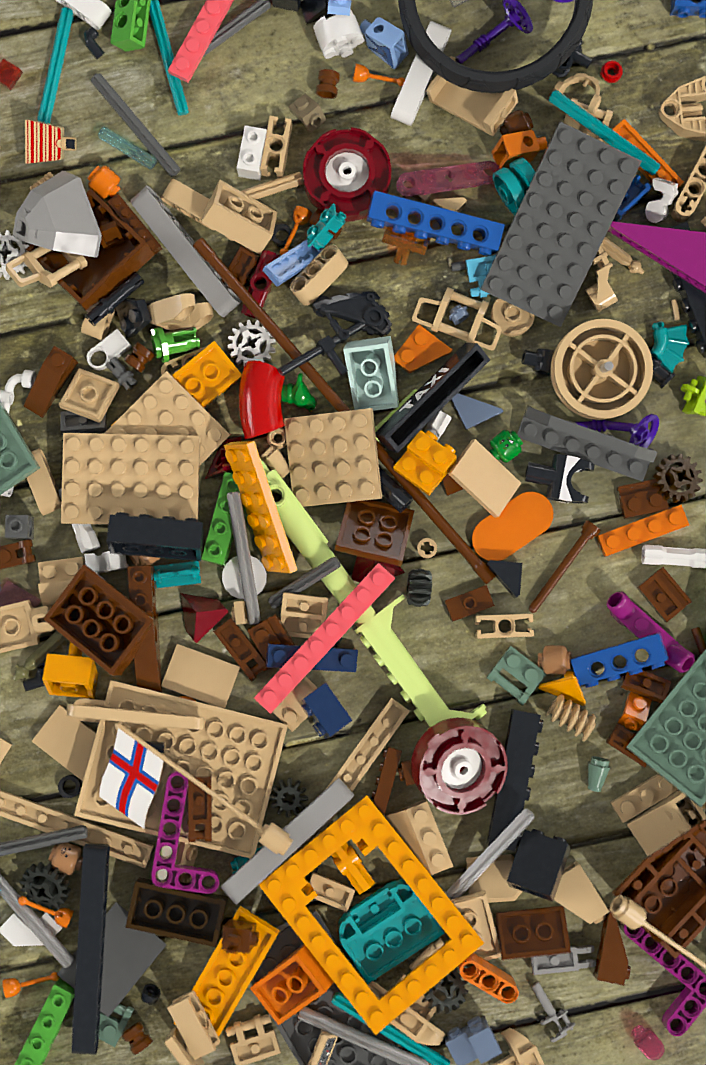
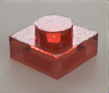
(9, 74)

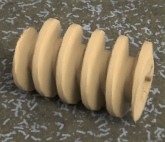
(572, 717)

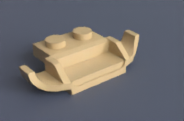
(415, 1019)
(521, 1050)

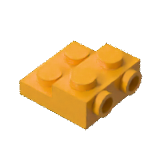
(426, 462)

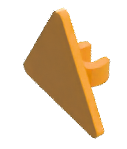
(566, 686)

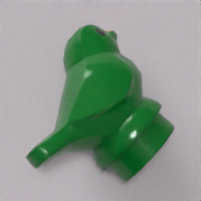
(298, 394)

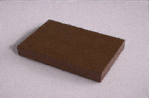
(532, 933)

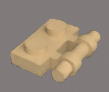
(254, 1047)

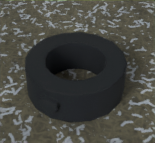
(277, 228)
(65, 794)

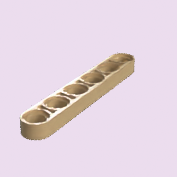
(135, 716)

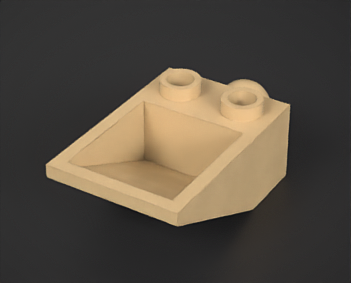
(665, 822)

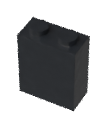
(539, 864)

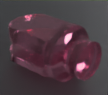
(648, 1043)

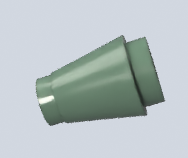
(597, 773)

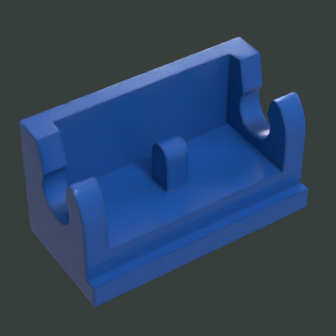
(634, 195)

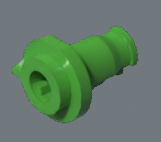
(173, 342)

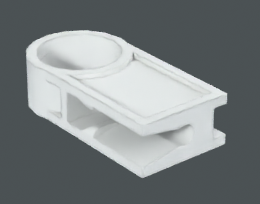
(113, 345)

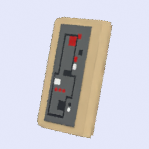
(323, 1048)

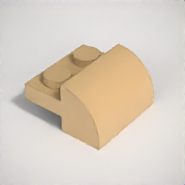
(56, 576)
(290, 709)

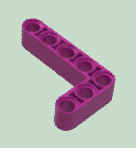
(172, 840)
(691, 981)

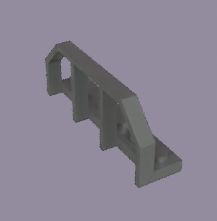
(585, 443)

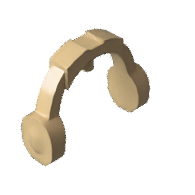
(585, 79)

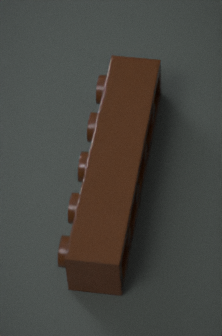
(126, 215)
(386, 779)

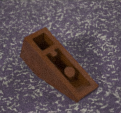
(50, 381)
(611, 955)

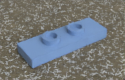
(290, 263)

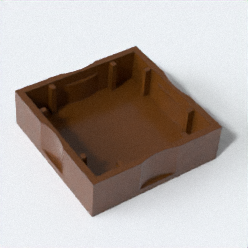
(108, 269)

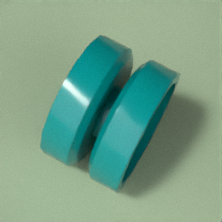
(513, 183)

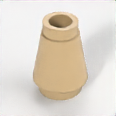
(275, 460)

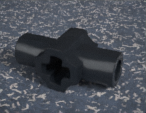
(539, 360)

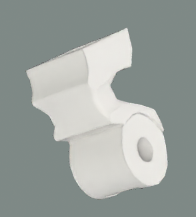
(658, 209)
(106, 562)

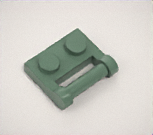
(521, 669)
(112, 1028)

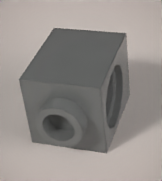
(19, 527)

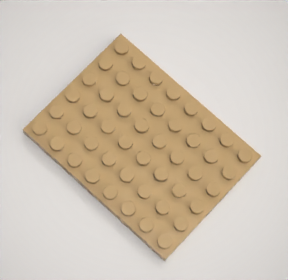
(231, 748)

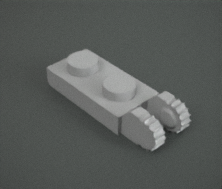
(563, 962)

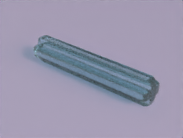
(127, 148)

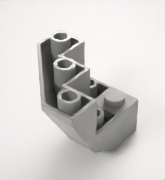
(59, 217)

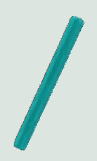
(168, 57)
(55, 65)
(602, 131)
(394, 1034)

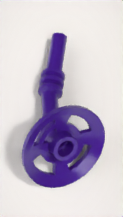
(516, 15)
(638, 431)

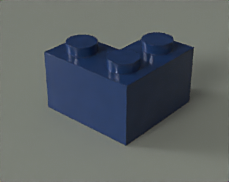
(326, 710)

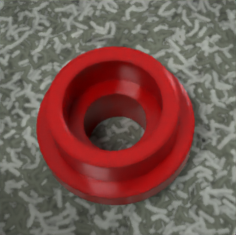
(614, 66)

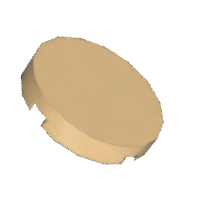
(510, 318)

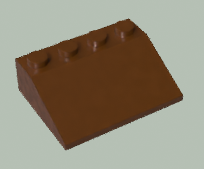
(100, 621)

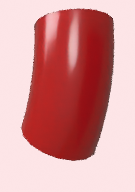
(260, 399)

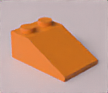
(292, 985)

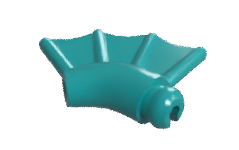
(669, 344)

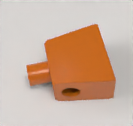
(518, 145)

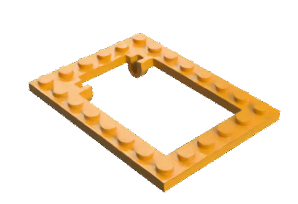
(368, 830)

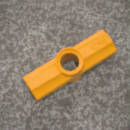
(350, 864)

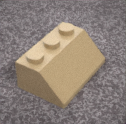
(239, 217)
(421, 835)

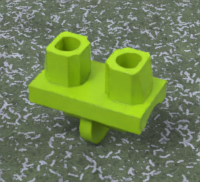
(695, 396)

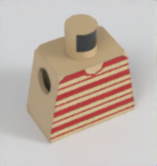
(46, 142)

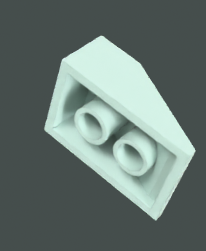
(372, 373)

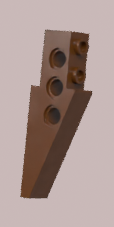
(147, 659)

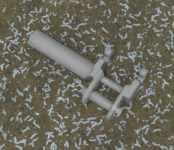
(551, 1012)

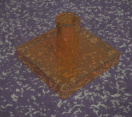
(405, 244)

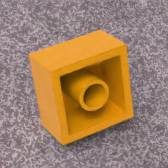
(70, 674)

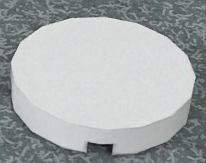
(232, 579)

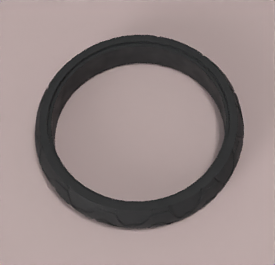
(493, 81)

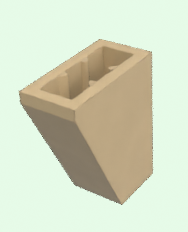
(579, 895)

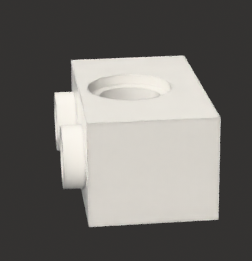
(251, 153)

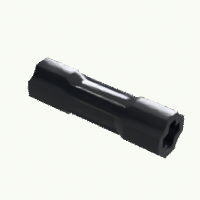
(395, 494)

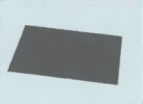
(125, 958)

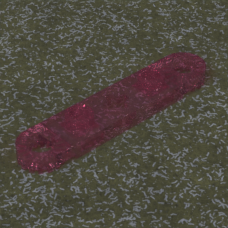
(434, 179)

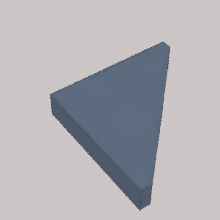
(473, 411)

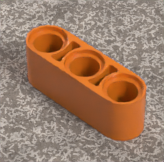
(493, 985)

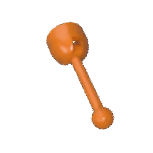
(362, 73)
(300, 216)
(61, 916)
(12, 986)

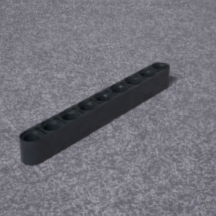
(90, 949)

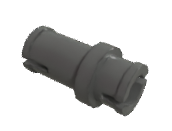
(120, 372)

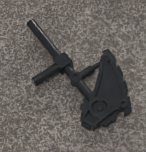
(355, 308)

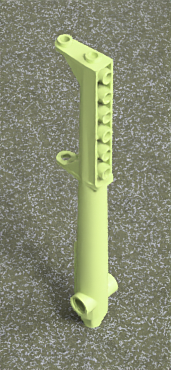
(373, 626)

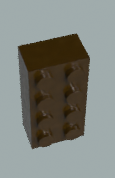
(176, 913)

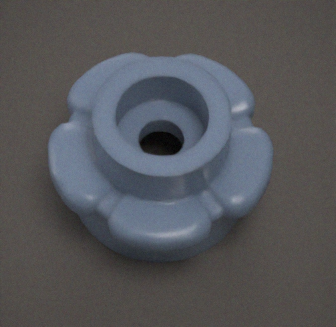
(458, 314)

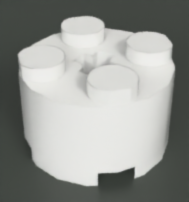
(338, 35)

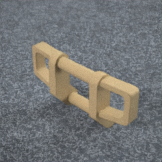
(40, 274)
(450, 330)

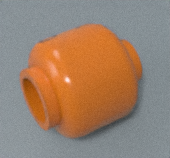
(104, 182)

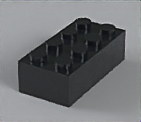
(155, 536)

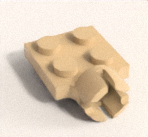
(22, 625)

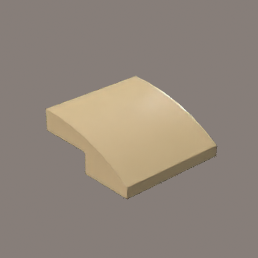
(303, 613)

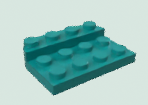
(386, 929)

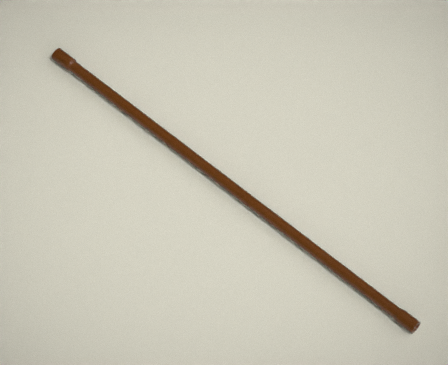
(210, 256)

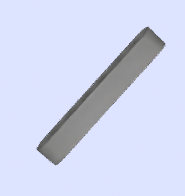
(181, 248)
(300, 829)

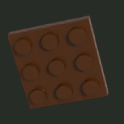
(374, 531)

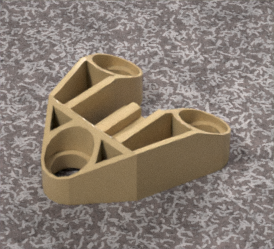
(685, 105)
(180, 312)

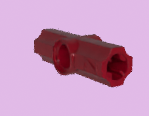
(260, 295)

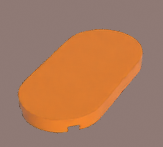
(515, 527)

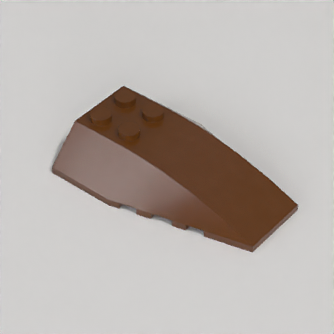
(672, 889)

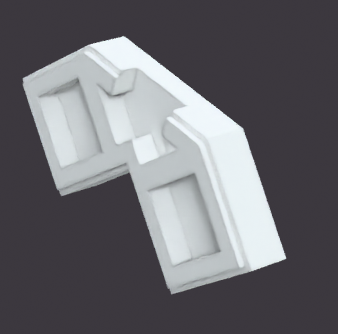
(19, 933)

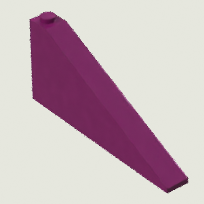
(674, 249)

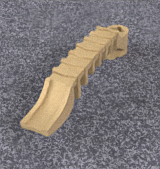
(601, 293)

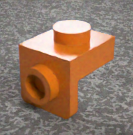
(635, 712)

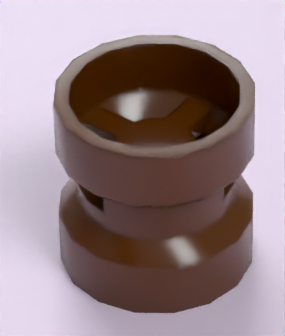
(328, 81)
(139, 357)
(137, 1038)

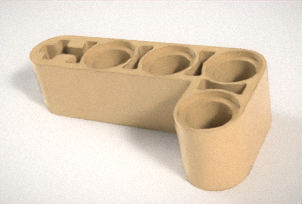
(696, 181)

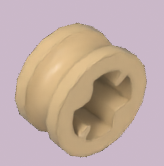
(431, 543)

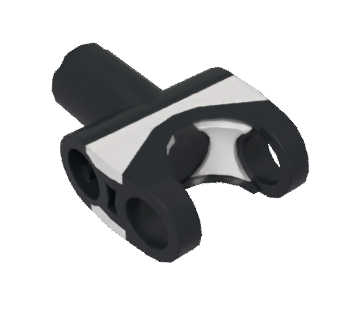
(559, 477)

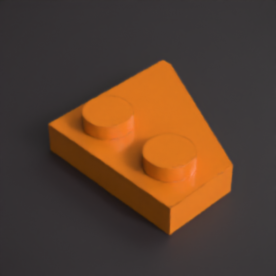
(420, 350)

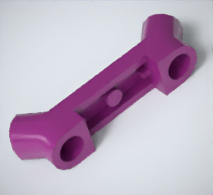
(641, 625)

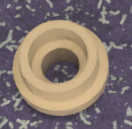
(270, 438)

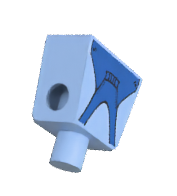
(385, 41)

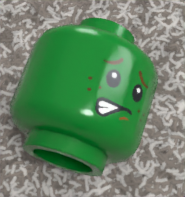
(505, 446)

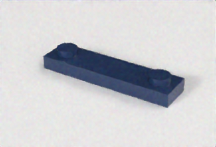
(334, 660)

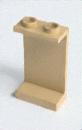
(477, 108)

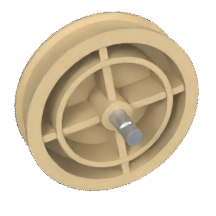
(601, 369)

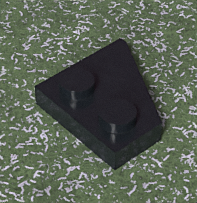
(133, 316)

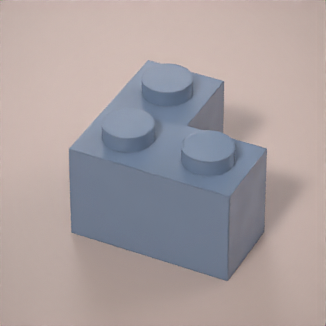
(472, 1042)

